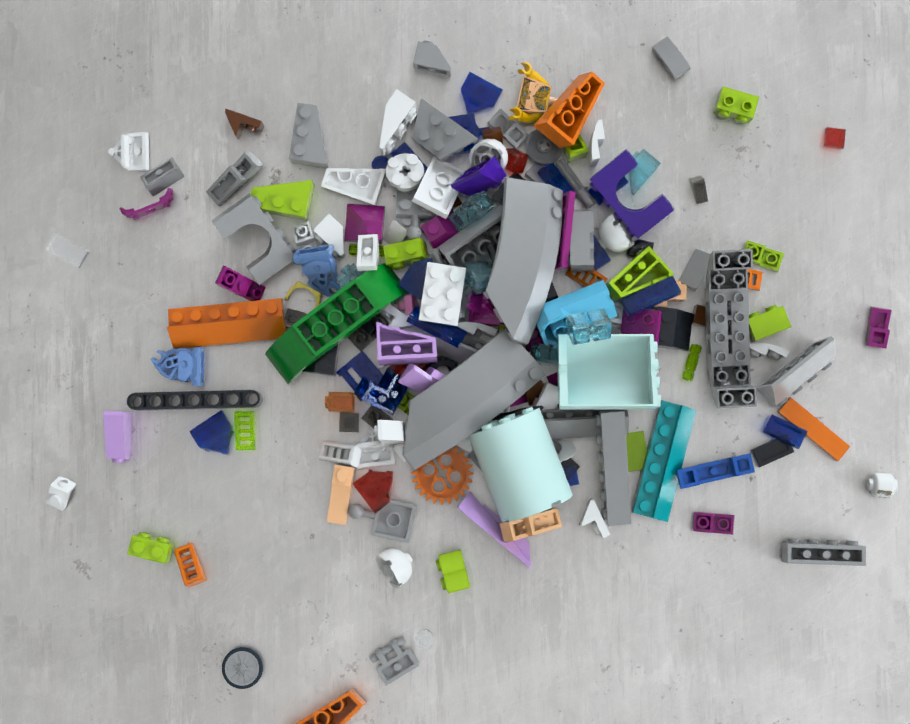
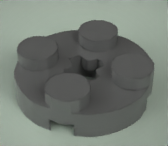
(534, 150)

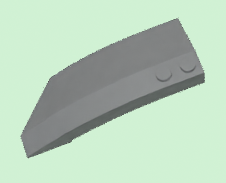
(525, 255)
(468, 398)

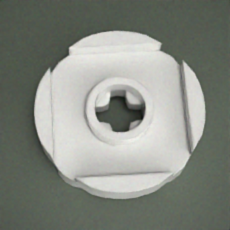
(408, 162)

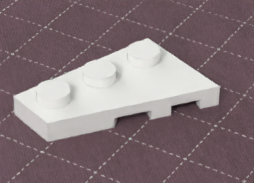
(356, 183)

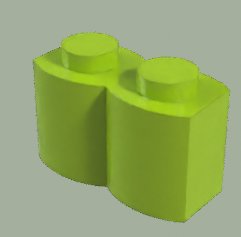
(453, 571)

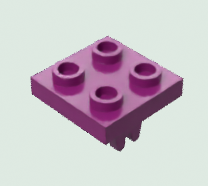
(481, 310)
(642, 323)

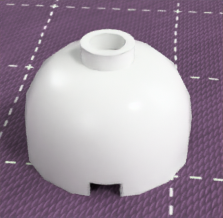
(486, 149)
(614, 235)
(395, 565)

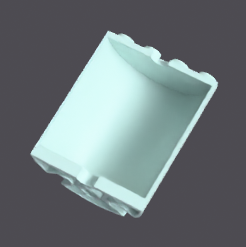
(608, 373)
(520, 465)

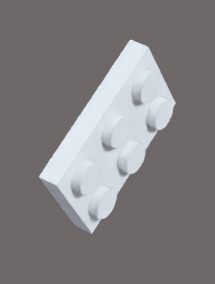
(435, 189)
(442, 294)

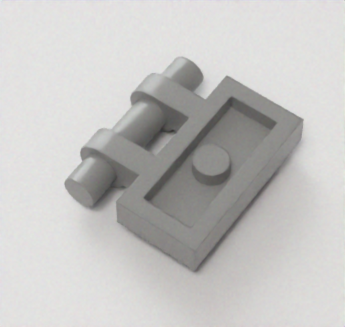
(398, 665)

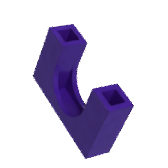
(637, 220)

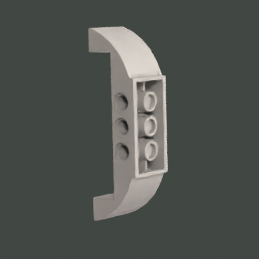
(729, 328)

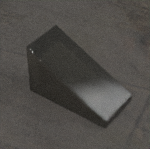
(699, 189)

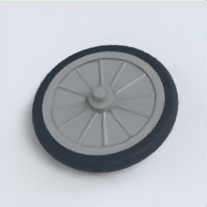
(242, 668)

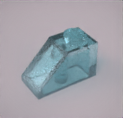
(640, 174)
(545, 354)

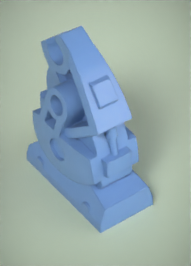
(318, 266)
(185, 366)

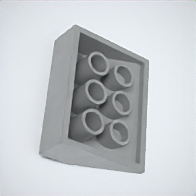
(798, 371)

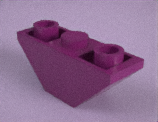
(239, 284)

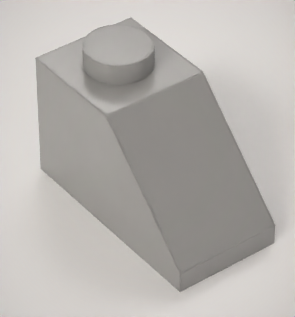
(430, 59)

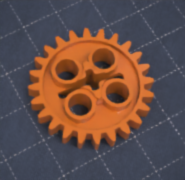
(426, 482)

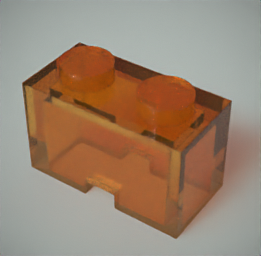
(340, 402)

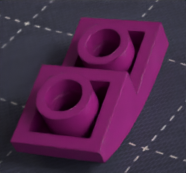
(713, 523)

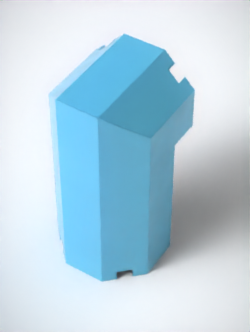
(553, 315)

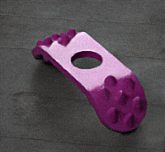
(163, 203)

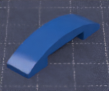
(715, 470)

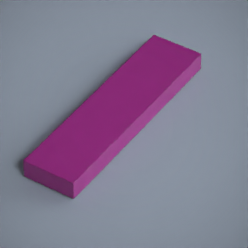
(566, 229)

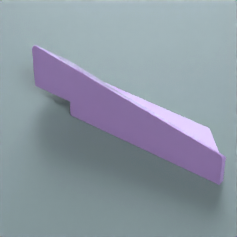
(418, 379)
(490, 523)

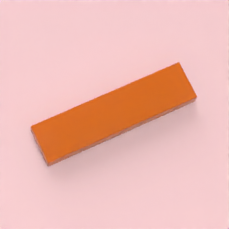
(816, 430)

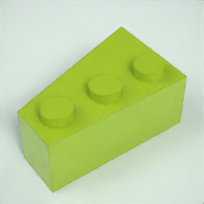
(286, 199)
(637, 274)

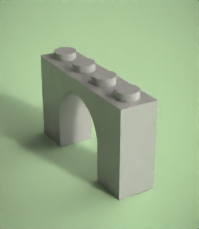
(249, 212)

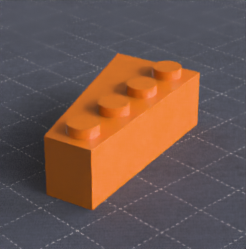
(570, 111)
(338, 711)

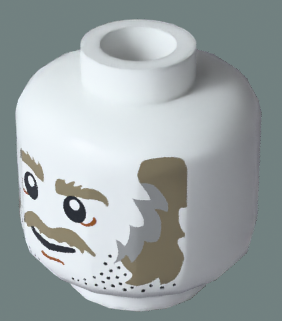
(882, 485)

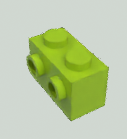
(736, 105)
(405, 253)
(768, 323)
(150, 548)

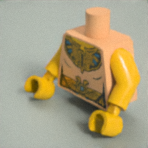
(533, 96)

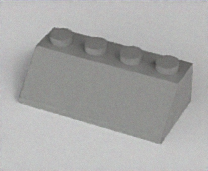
(471, 242)

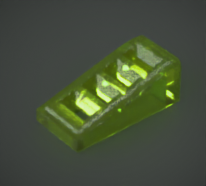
(237, 415)

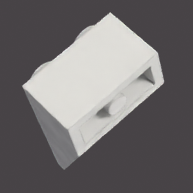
(398, 113)

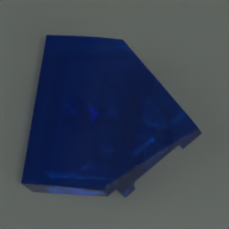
(479, 93)
(414, 278)
(214, 433)

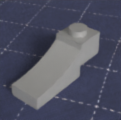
(234, 177)

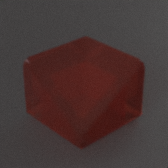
(516, 160)

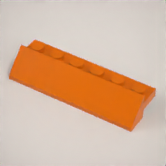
(226, 323)

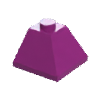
(364, 221)
(438, 230)

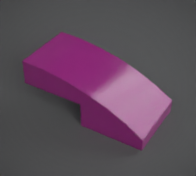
(878, 327)

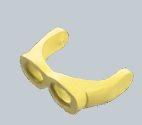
(299, 285)

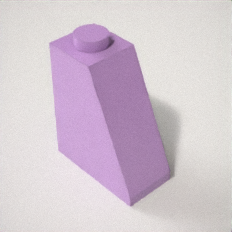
(117, 435)

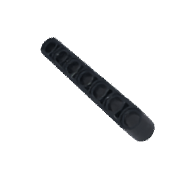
(186, 396)

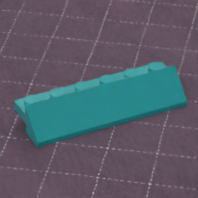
(663, 457)

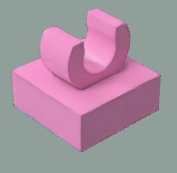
(408, 305)

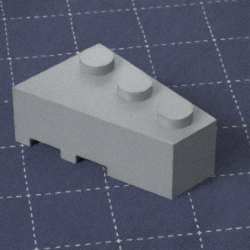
(307, 138)
(582, 242)

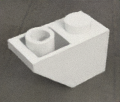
(331, 232)
(390, 432)

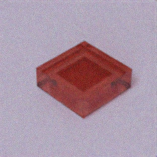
(834, 138)

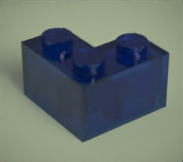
(384, 395)

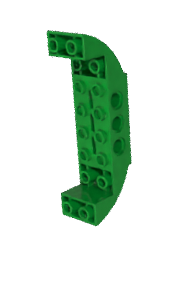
(334, 321)

